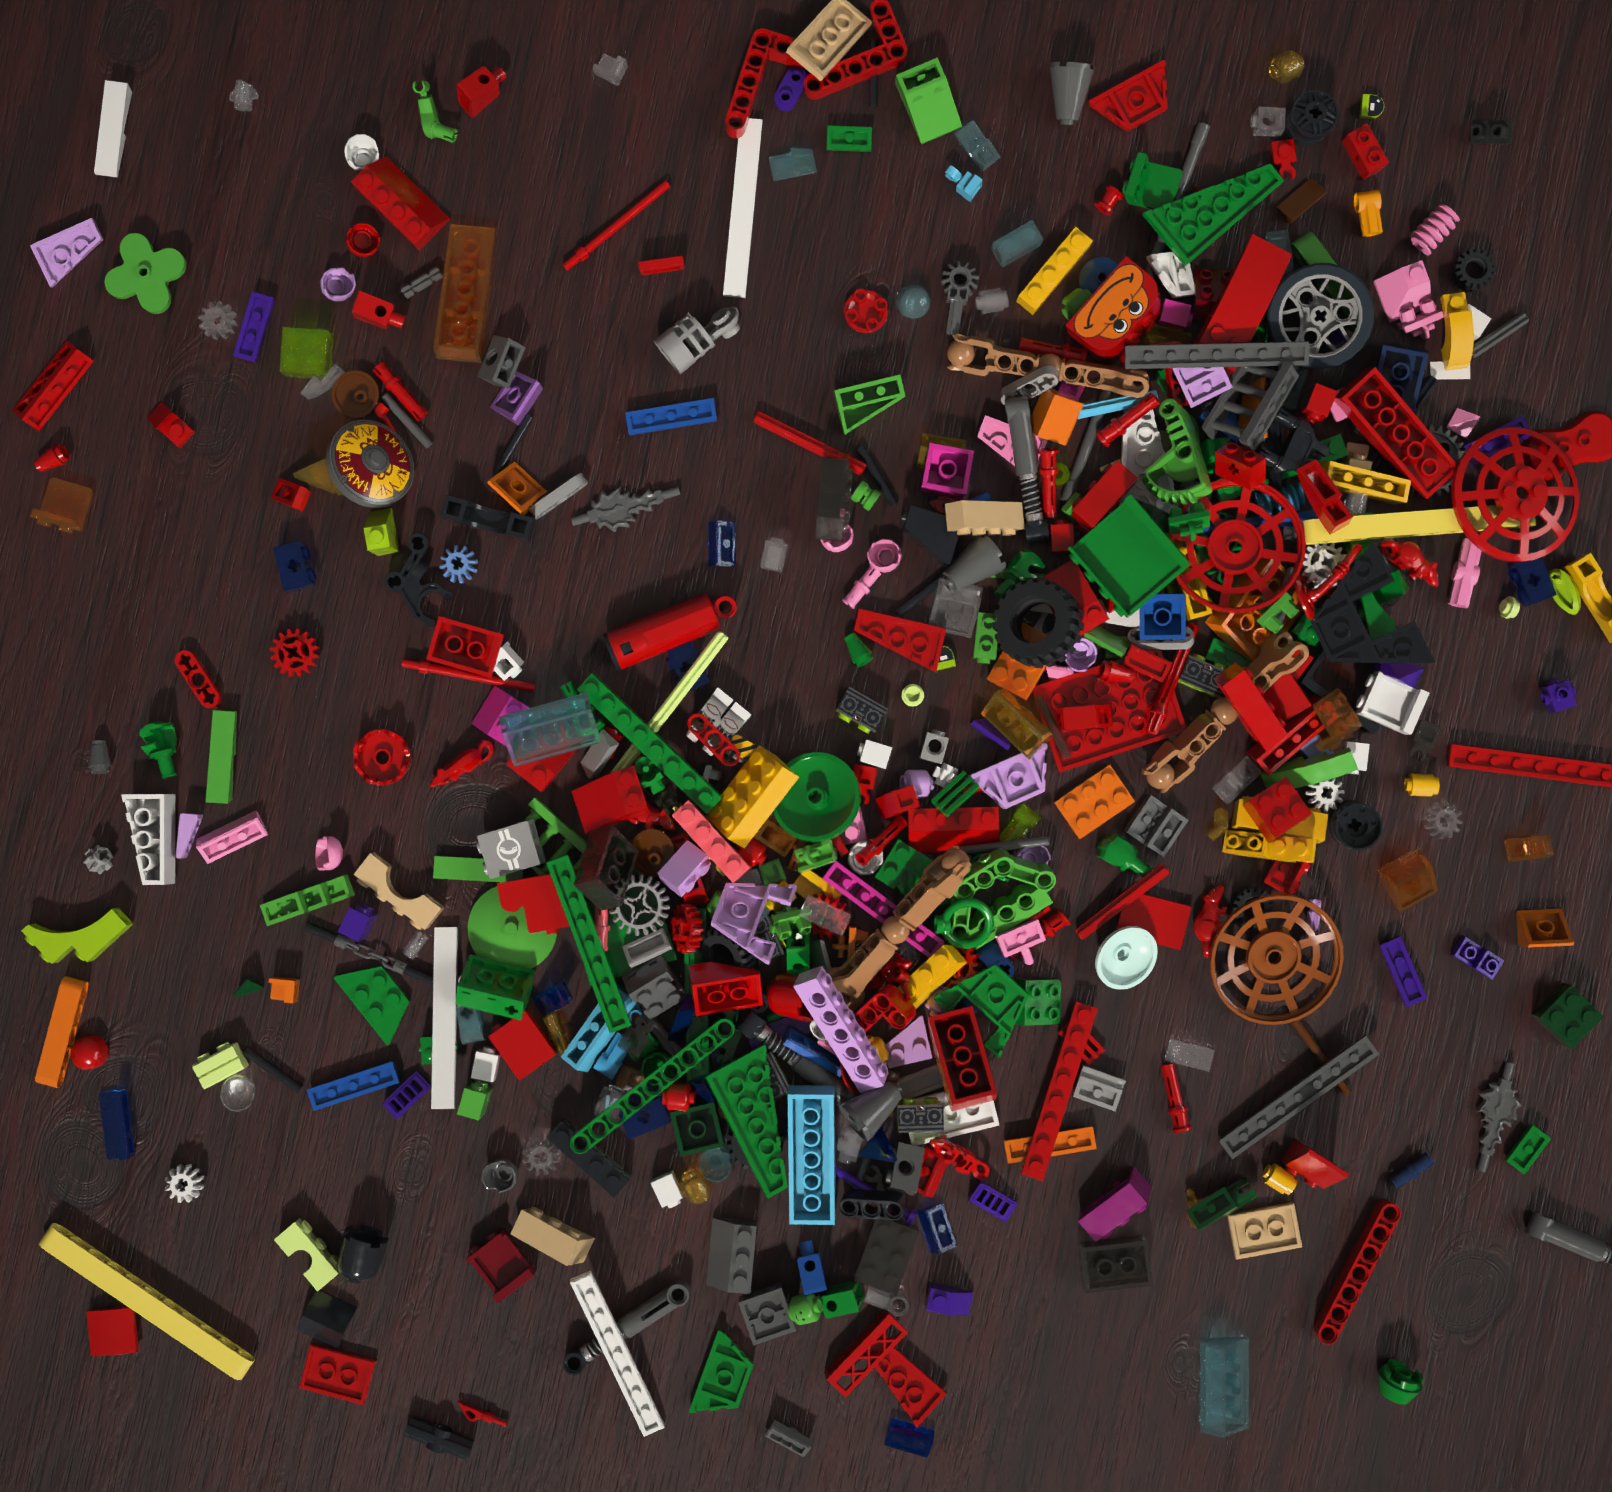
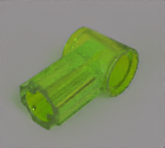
(1022, 822)

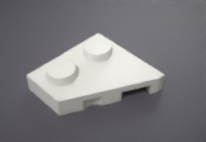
(1173, 274)

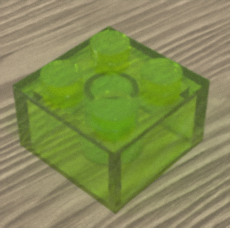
(306, 352)

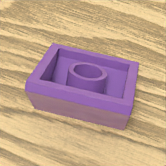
(518, 399)

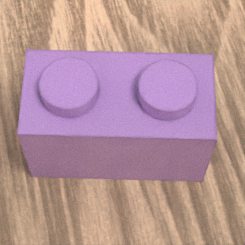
(684, 868)

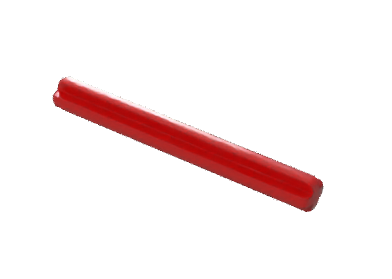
(1122, 901)

